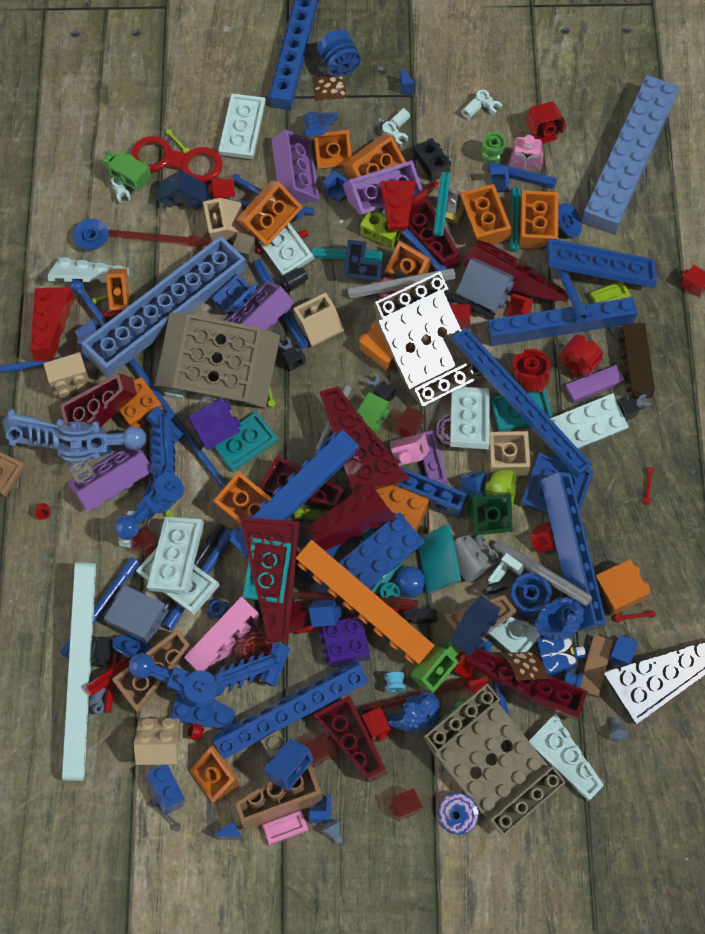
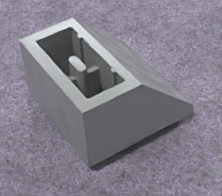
(475, 557)

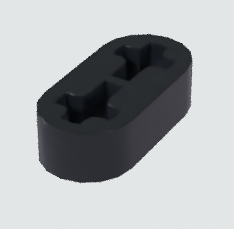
(419, 616)

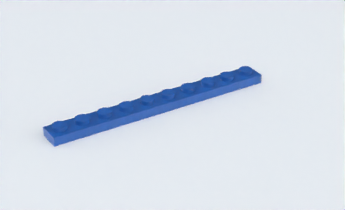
(521, 402)

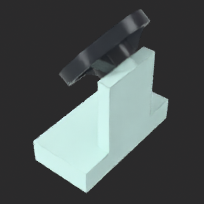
(507, 563)

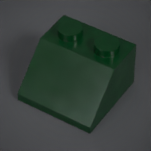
(489, 512)

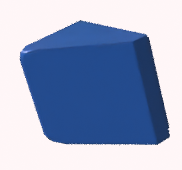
(406, 83)
(229, 832)

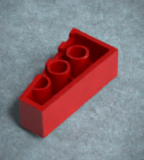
(50, 313)

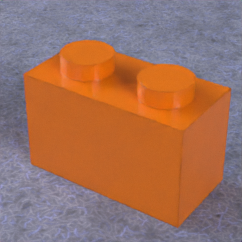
(118, 289)

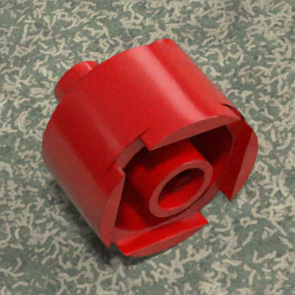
(545, 122)
(581, 356)
(531, 370)

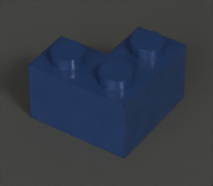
(182, 188)
(357, 266)
(475, 625)

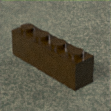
(637, 360)

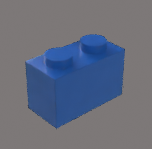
(288, 764)
(165, 789)

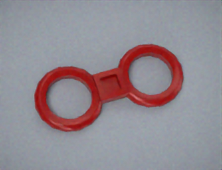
(179, 160)

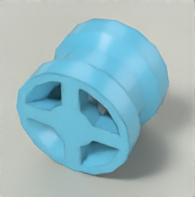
(394, 682)

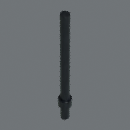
(477, 309)
(210, 541)

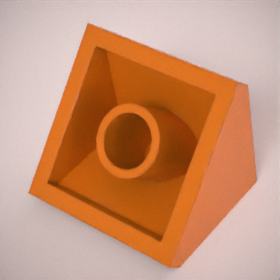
(332, 148)
(407, 261)
(214, 775)

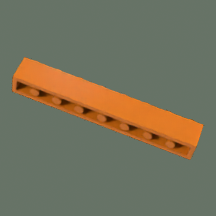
(364, 601)

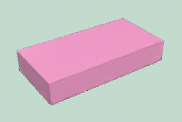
(285, 827)

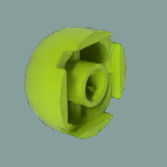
(503, 482)

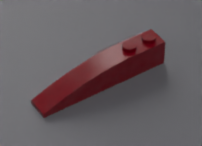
(524, 279)
(547, 693)

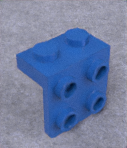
(233, 293)

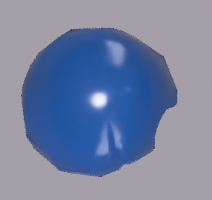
(410, 581)

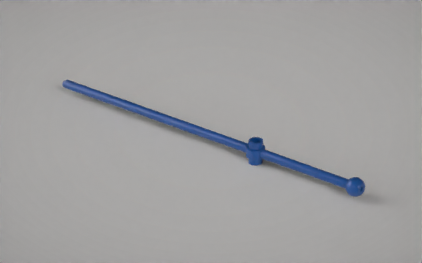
(78, 287)

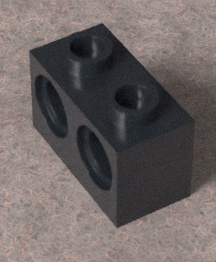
(429, 160)

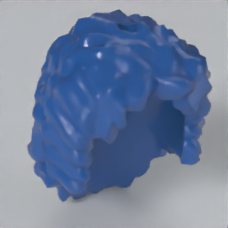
(558, 620)
(418, 713)

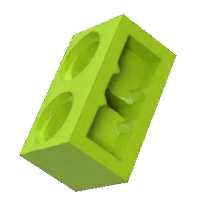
(379, 231)

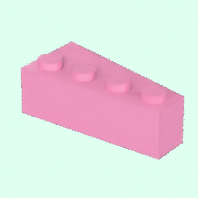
(223, 637)

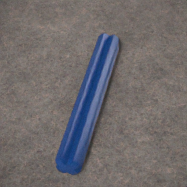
(527, 175)

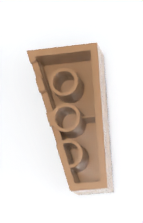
(166, 655)
(275, 802)

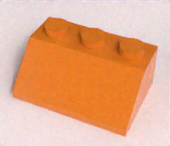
(374, 157)
(269, 212)
(486, 214)
(538, 218)

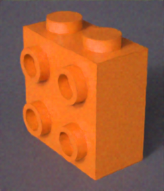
(376, 348)
(137, 409)
(622, 587)

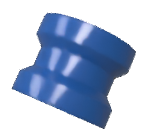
(573, 679)

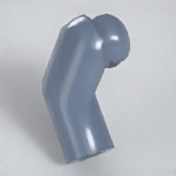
(96, 703)

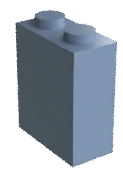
(485, 284)
(136, 614)

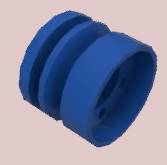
(339, 53)

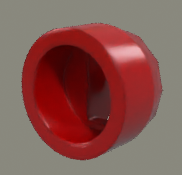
(38, 511)
(195, 731)

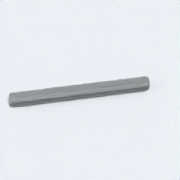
(396, 284)
(541, 571)

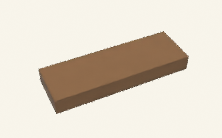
(595, 664)

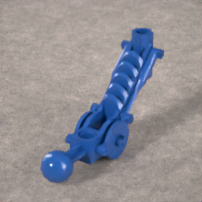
(166, 486)
(201, 686)

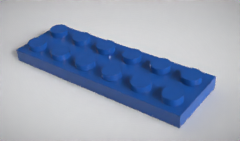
(601, 263)
(379, 554)

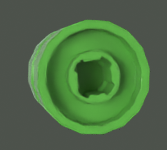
(493, 148)

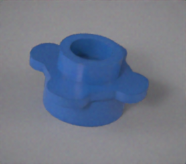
(214, 604)

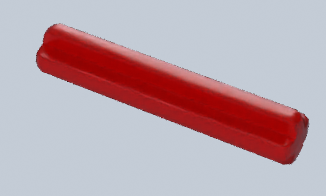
(106, 678)

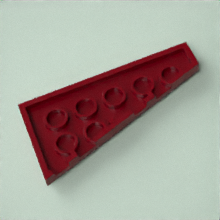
(372, 460)
(275, 615)

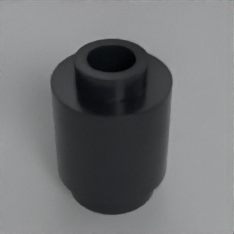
(294, 279)
(102, 651)

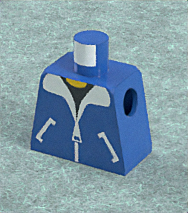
(558, 655)

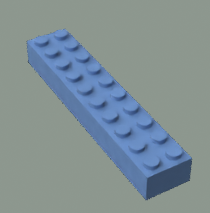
(630, 155)
(149, 315)

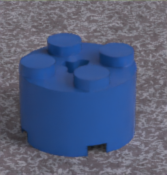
(534, 586)

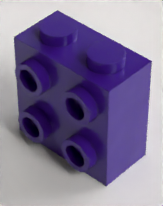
(214, 423)
(345, 642)

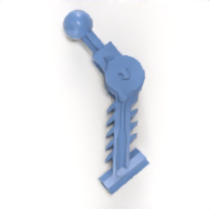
(34, 433)

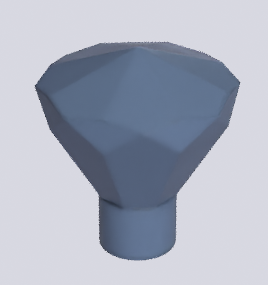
(617, 731)
(332, 830)

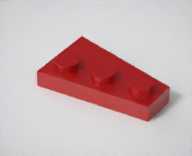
(397, 202)

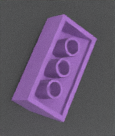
(295, 166)
(365, 190)
(263, 307)
(110, 477)

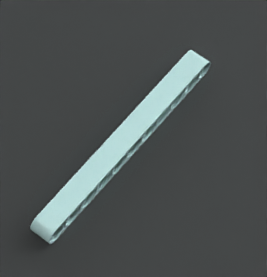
(79, 672)

